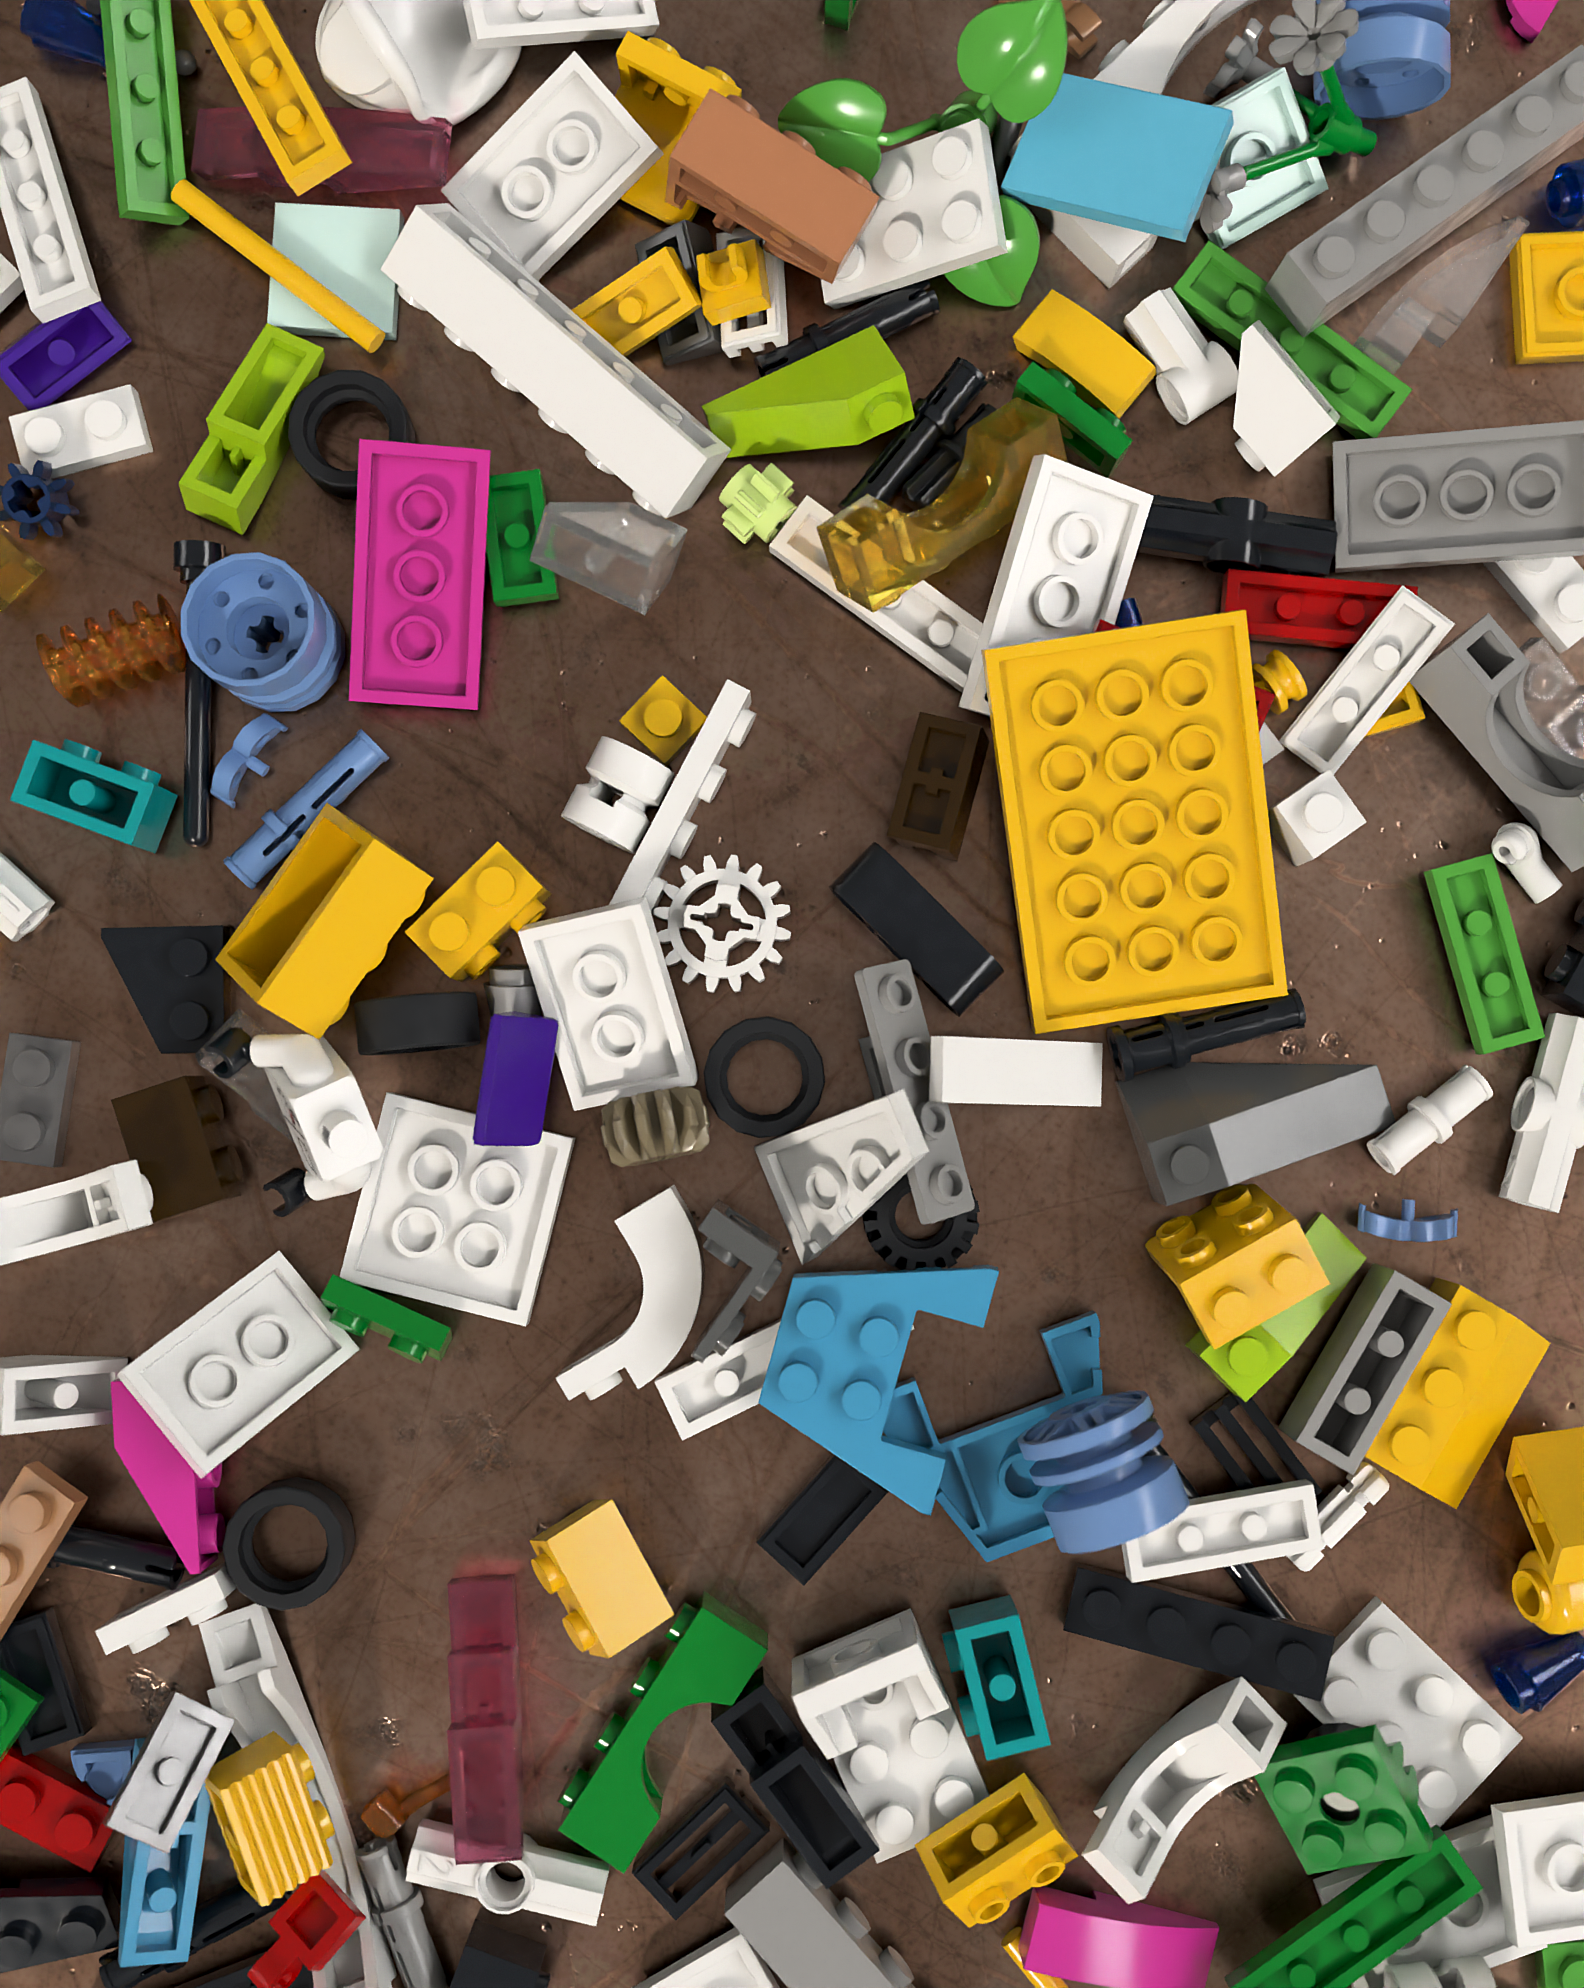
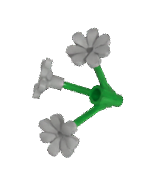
(1313, 43)

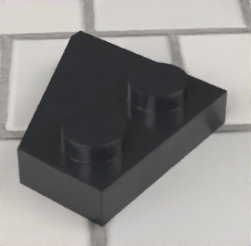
(174, 981)

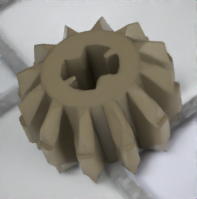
(655, 1126)

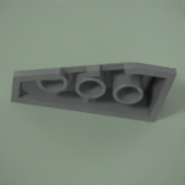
(1239, 1120)

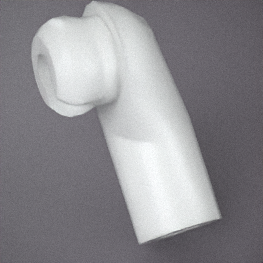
(1521, 853)

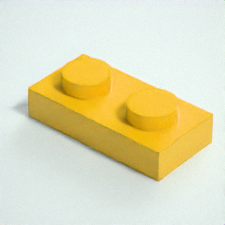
(642, 302)

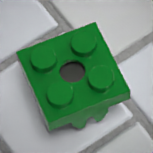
(1345, 1798)

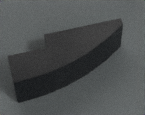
(795, 1779)

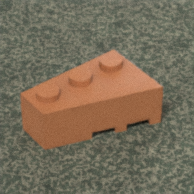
(769, 186)

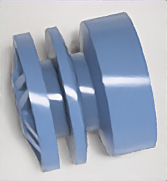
(1395, 58)
(245, 605)
(1109, 1486)

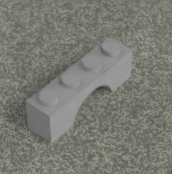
(1480, 698)

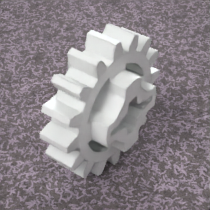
(726, 896)

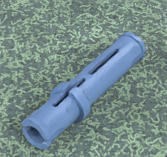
(290, 822)

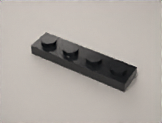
(1199, 1631)

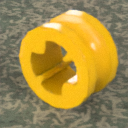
(1279, 678)

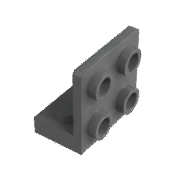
(731, 1240)

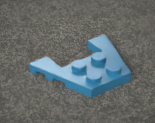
(843, 1357)
(985, 1474)

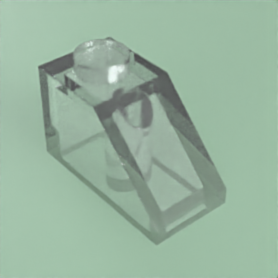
(610, 549)

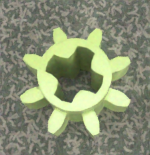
(757, 503)

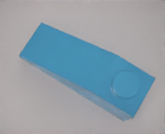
(162, 1891)

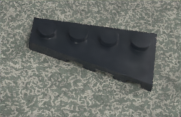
(56, 1920)

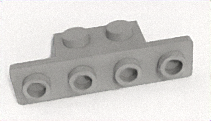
(900, 1059)

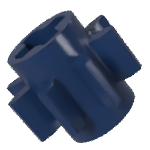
(54, 505)

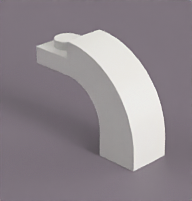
(74, 1212)
(673, 1282)
(1172, 1775)

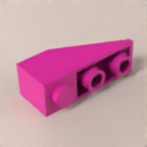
(168, 1483)

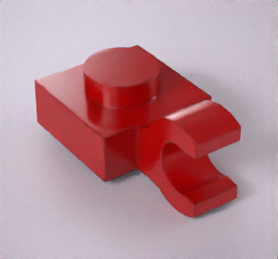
(310, 1929)

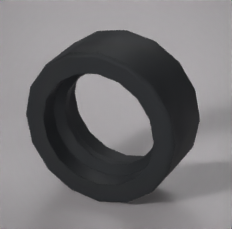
(318, 400)
(417, 1023)
(717, 1086)
(246, 1569)

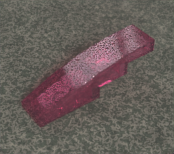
(385, 149)
(485, 1720)

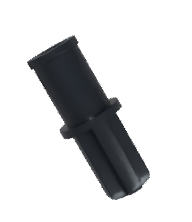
(942, 467)

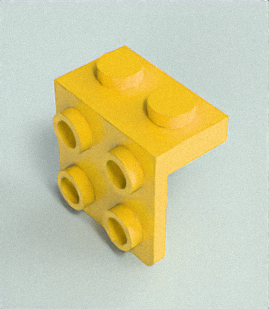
(662, 98)
(1237, 1261)

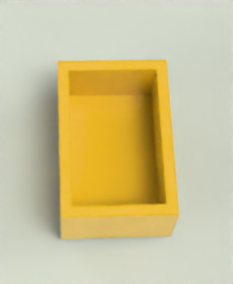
(323, 922)

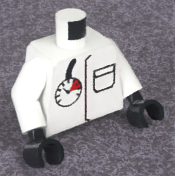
(319, 1108)

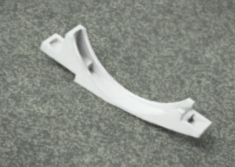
(263, 1696)

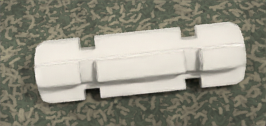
(1344, 1509)

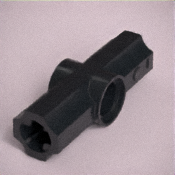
(1239, 536)

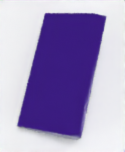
(60, 354)
(515, 1079)

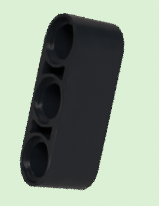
(916, 928)

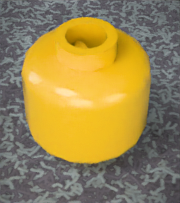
(1548, 1606)

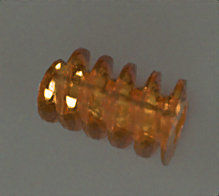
(115, 655)

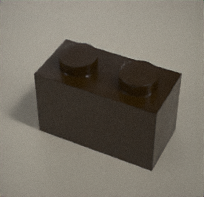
(179, 1145)

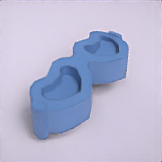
(242, 755)
(1408, 1228)

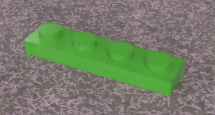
(144, 108)
(1232, 297)

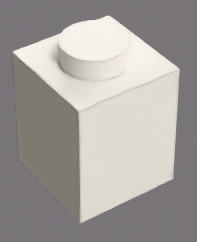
(1313, 818)

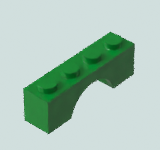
(707, 1662)

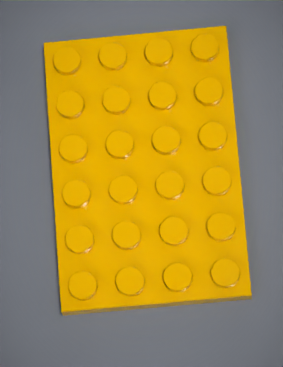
(1136, 820)

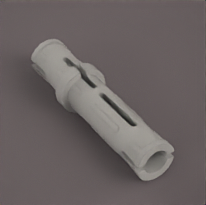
(400, 1914)

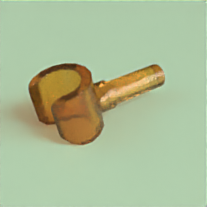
(386, 1815)

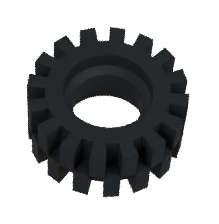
(908, 1253)

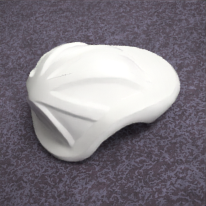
(408, 57)

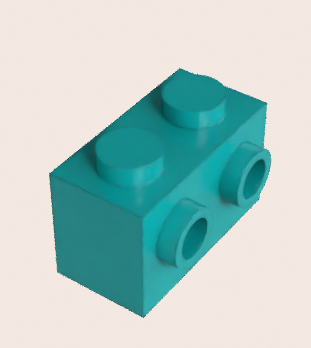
(93, 796)
(999, 1677)

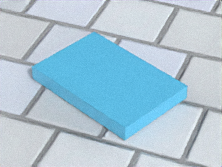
(1119, 156)

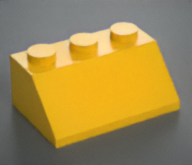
(1458, 1395)

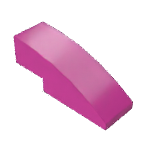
(1114, 1941)

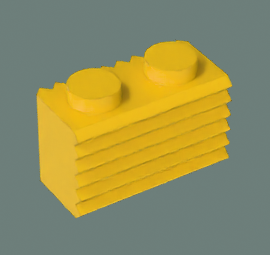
(269, 1816)

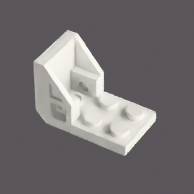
(890, 1729)

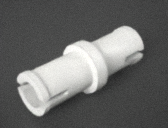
(1430, 1119)

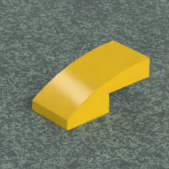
(1086, 351)

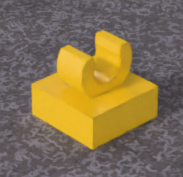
(733, 282)

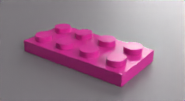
(419, 574)

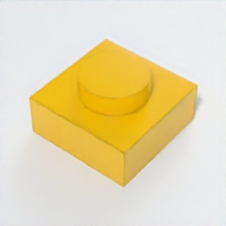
(663, 721)

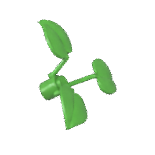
(1013, 66)

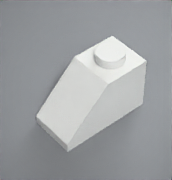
(1275, 404)
(56, 1392)

